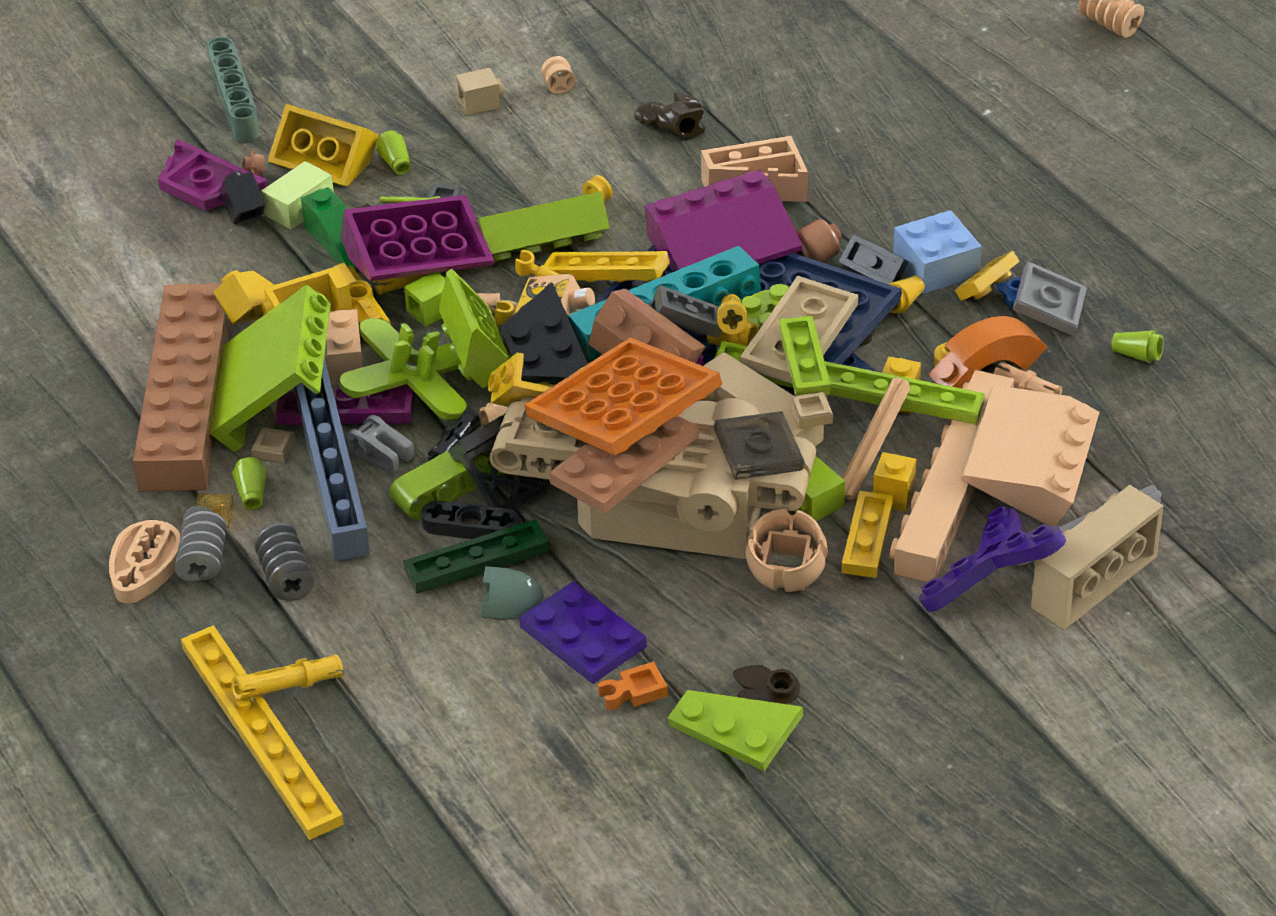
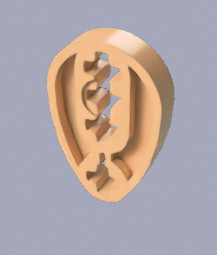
(128, 561)

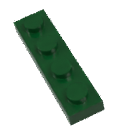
(473, 555)

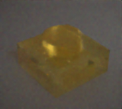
(219, 503)

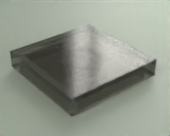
(758, 445)

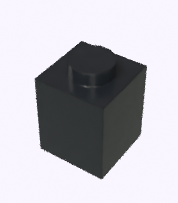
(242, 196)

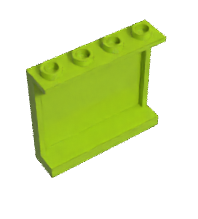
(269, 361)

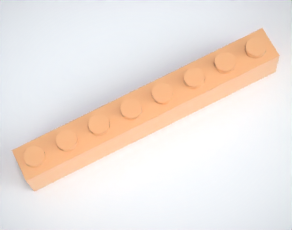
(943, 496)

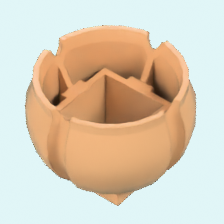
(791, 536)

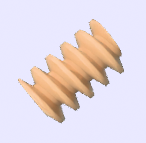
(1115, 15)

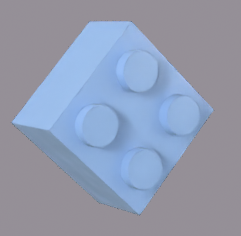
(938, 250)

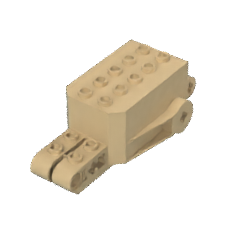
(682, 506)

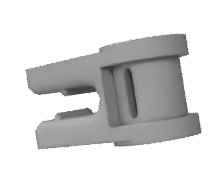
(380, 444)

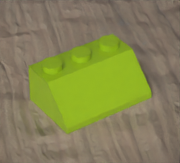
(472, 330)

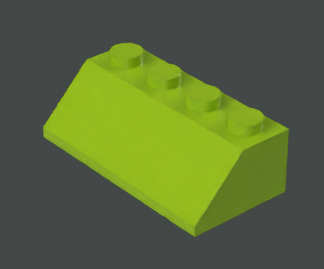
(545, 225)

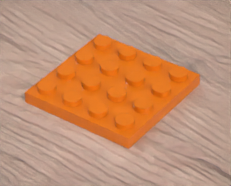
(623, 395)

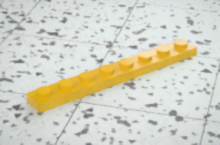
(263, 735)

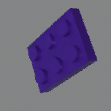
(583, 632)

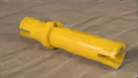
(302, 674)

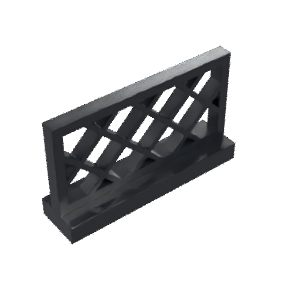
(479, 444)

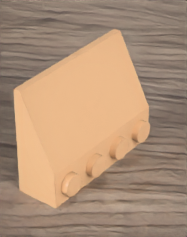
(1031, 450)

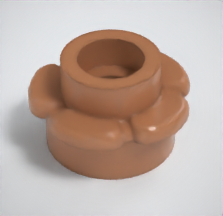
(254, 163)

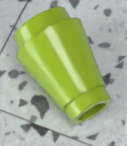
(393, 150)
(1139, 345)
(250, 482)

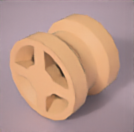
(557, 82)

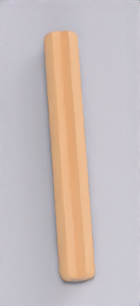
(874, 436)

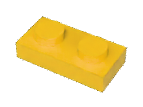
(994, 271)

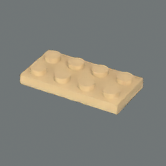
(804, 297)

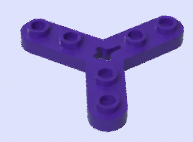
(1000, 546)

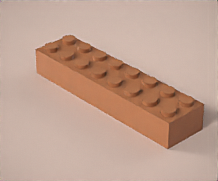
(180, 391)

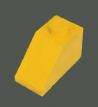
(242, 295)

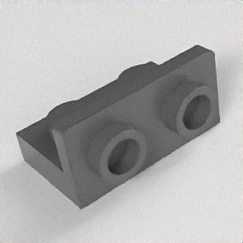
(686, 311)

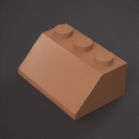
(629, 316)

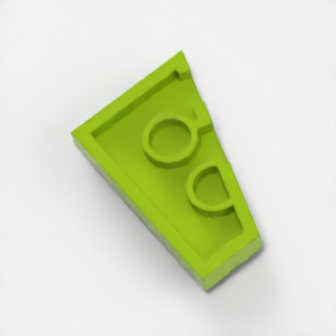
(736, 725)

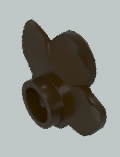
(763, 684)

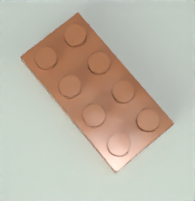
(607, 479)

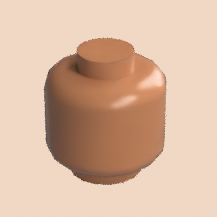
(819, 240)

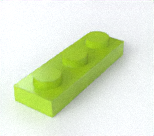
(804, 355)

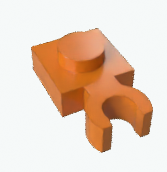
(636, 684)

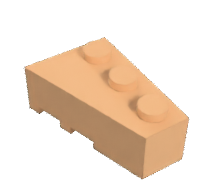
(775, 157)

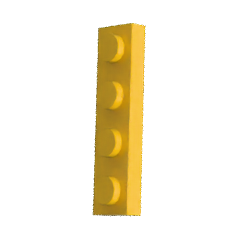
(610, 265)

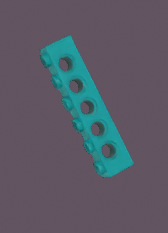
(706, 280)

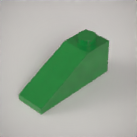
(323, 220)

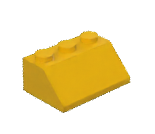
(323, 142)

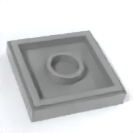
(1050, 298)

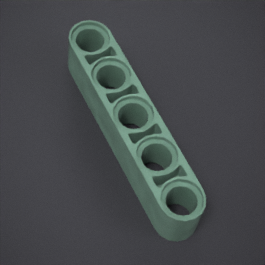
(233, 89)

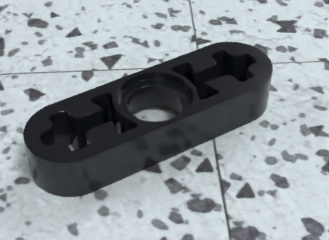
(447, 511)

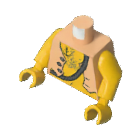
(569, 292)

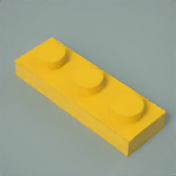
(867, 534)

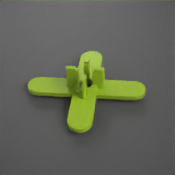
(398, 351)

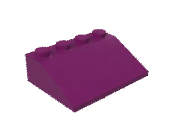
(720, 217)
(414, 238)

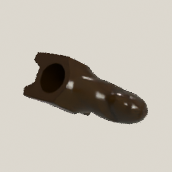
(679, 118)

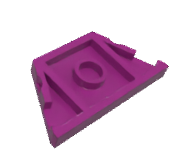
(197, 176)

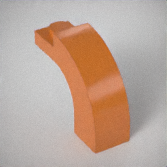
(986, 343)

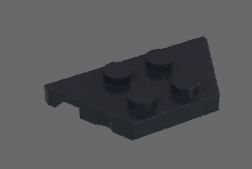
(544, 338)

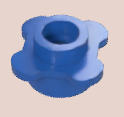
(1009, 290)

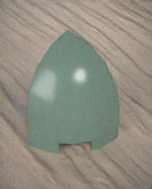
(509, 593)

